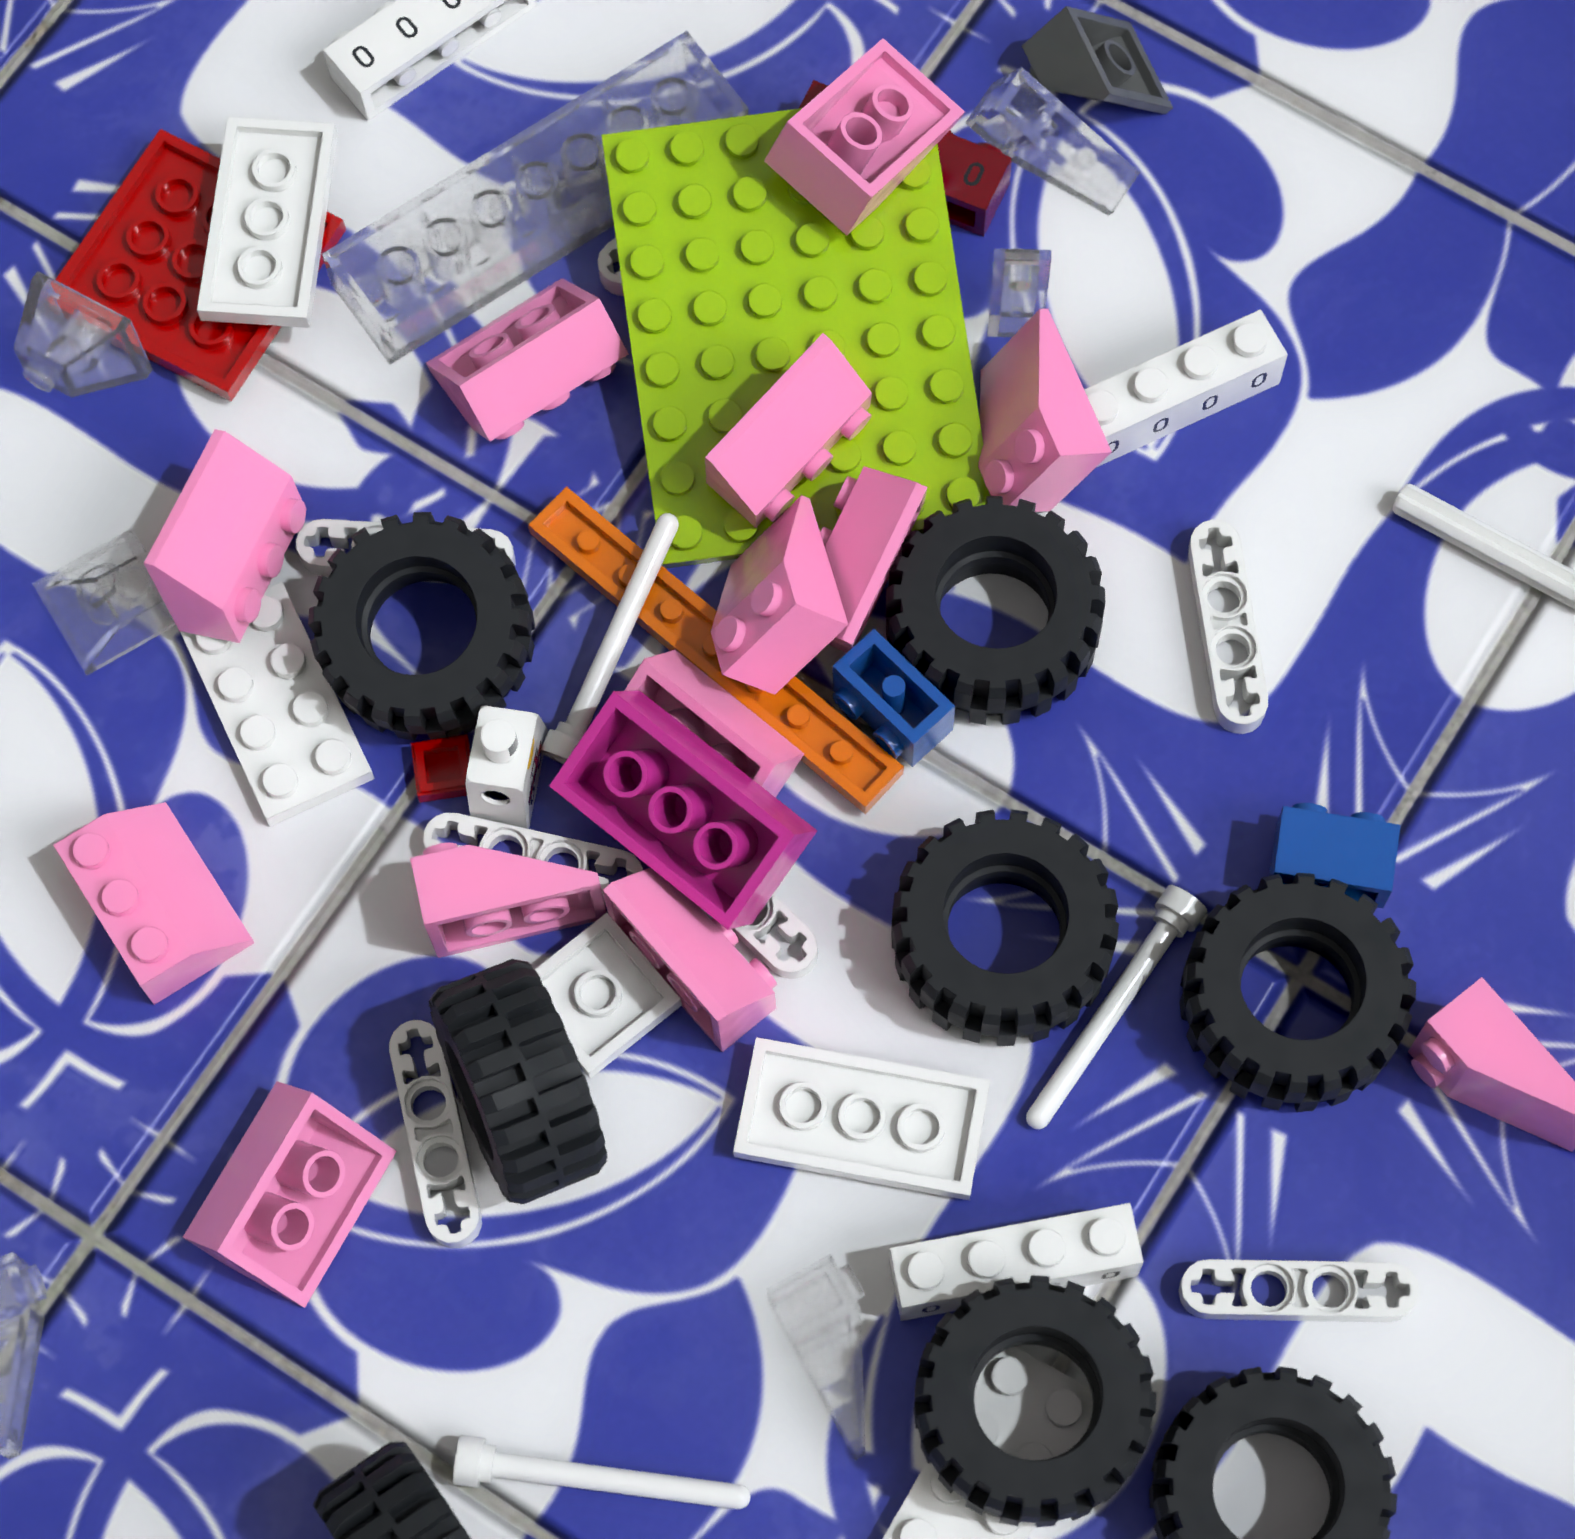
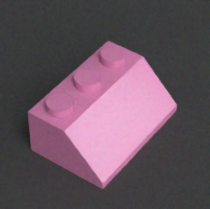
(529, 359)
(789, 433)
(225, 539)
(866, 540)
(717, 718)
(154, 897)
(693, 956)
(290, 1193)

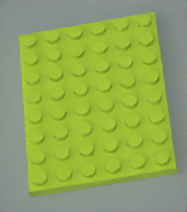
(741, 277)

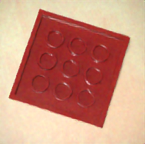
(150, 260)

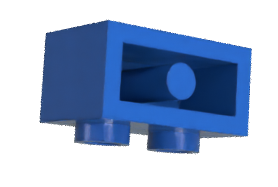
(892, 699)
(1340, 847)

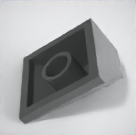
(1095, 60)

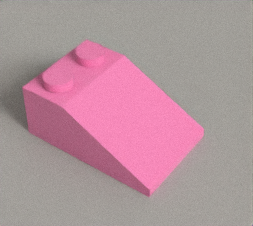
(862, 135)
(1036, 419)
(778, 603)
(494, 897)
(1496, 1065)

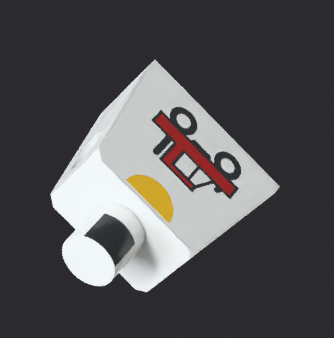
(505, 760)

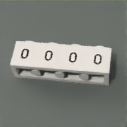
(410, 44)
(1187, 383)
(1072, 1247)

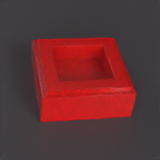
(441, 767)

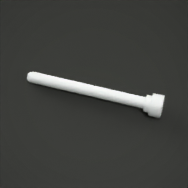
(563, 740)
(1176, 914)
(481, 1462)

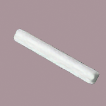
(1486, 543)

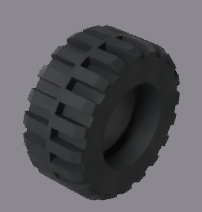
(1006, 543)
(386, 564)
(1004, 854)
(1316, 921)
(518, 1080)
(1058, 1320)
(1279, 1406)
(387, 1499)

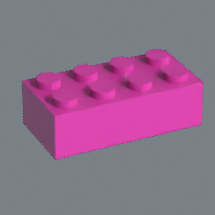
(682, 808)

